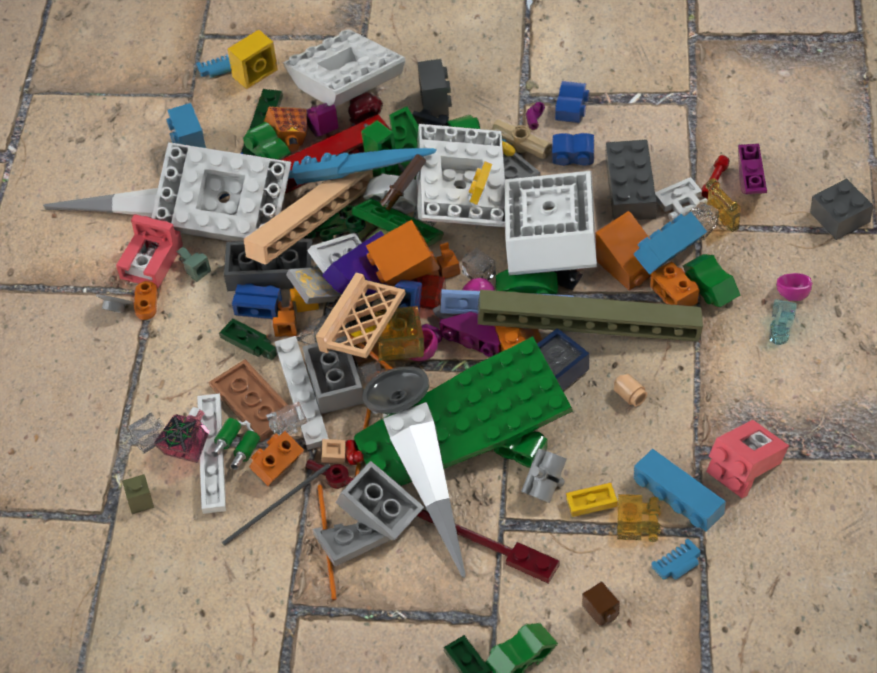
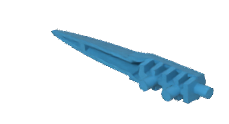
(344, 164)

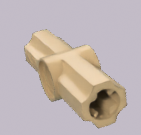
(522, 139)

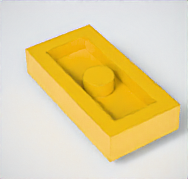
(477, 187)
(591, 499)

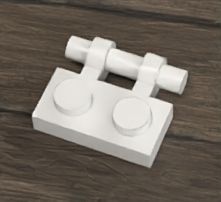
(677, 195)

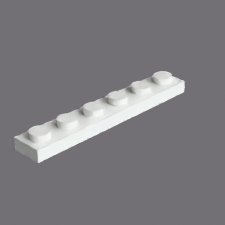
(301, 390)
(212, 468)

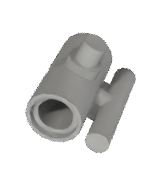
(544, 475)

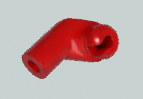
(351, 453)

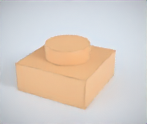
(333, 451)

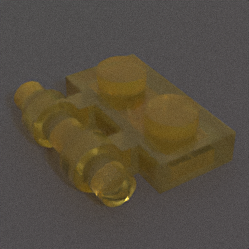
(630, 517)

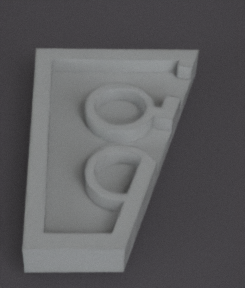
(348, 541)

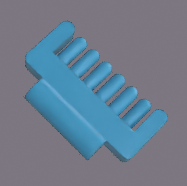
(214, 69)
(681, 564)

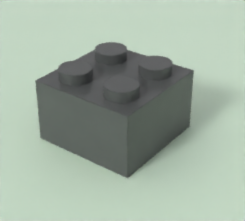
(434, 87)
(841, 209)

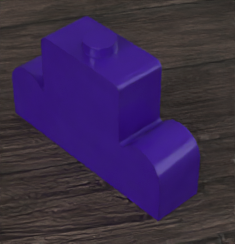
(355, 261)

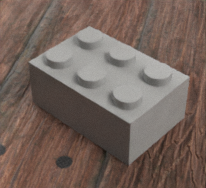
(333, 378)

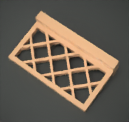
(345, 312)

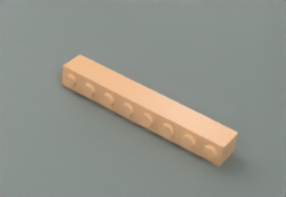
(304, 216)

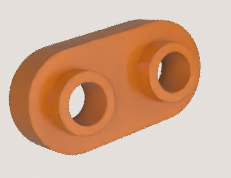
(147, 296)

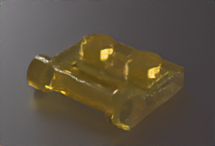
(728, 210)

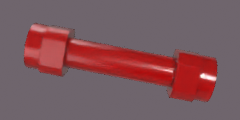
(720, 166)

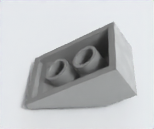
(379, 502)

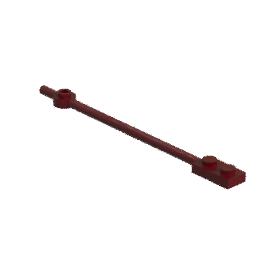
(519, 557)

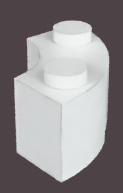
(379, 187)

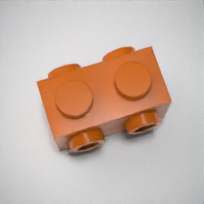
(674, 286)
(275, 458)

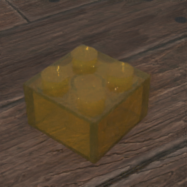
(401, 336)

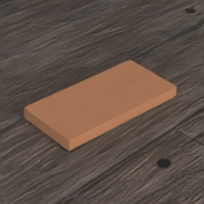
(248, 396)

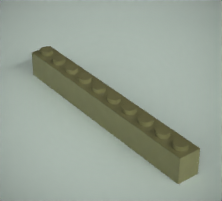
(589, 315)

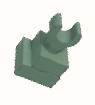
(195, 265)

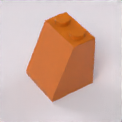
(616, 248)
(401, 255)

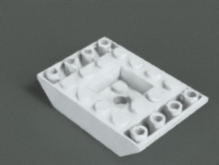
(343, 67)
(455, 164)
(198, 176)
(552, 238)

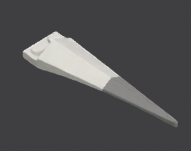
(132, 203)
(418, 448)

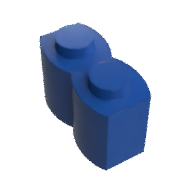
(571, 102)
(573, 149)

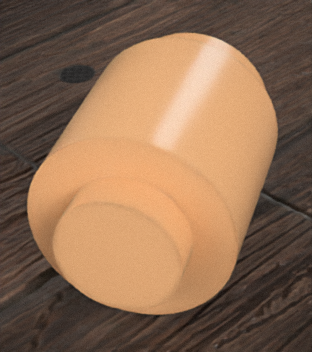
(630, 390)

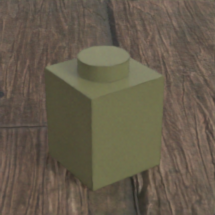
(138, 494)

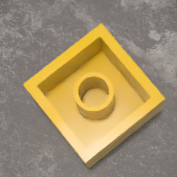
(252, 59)

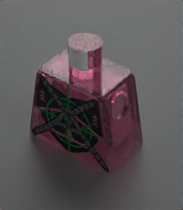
(184, 436)

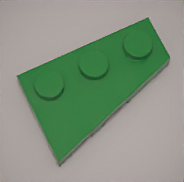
(405, 130)

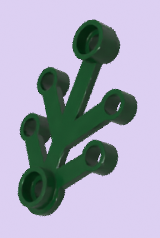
(351, 224)

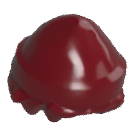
(364, 107)

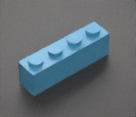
(670, 242)
(679, 490)

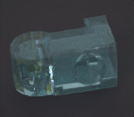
(784, 315)

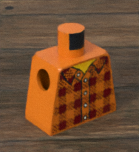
(289, 125)

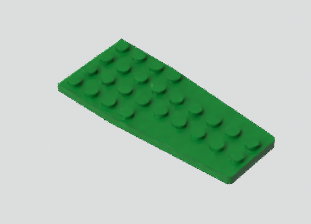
(479, 409)

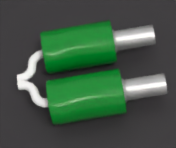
(227, 435)

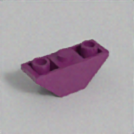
(322, 119)
(751, 169)
(467, 332)

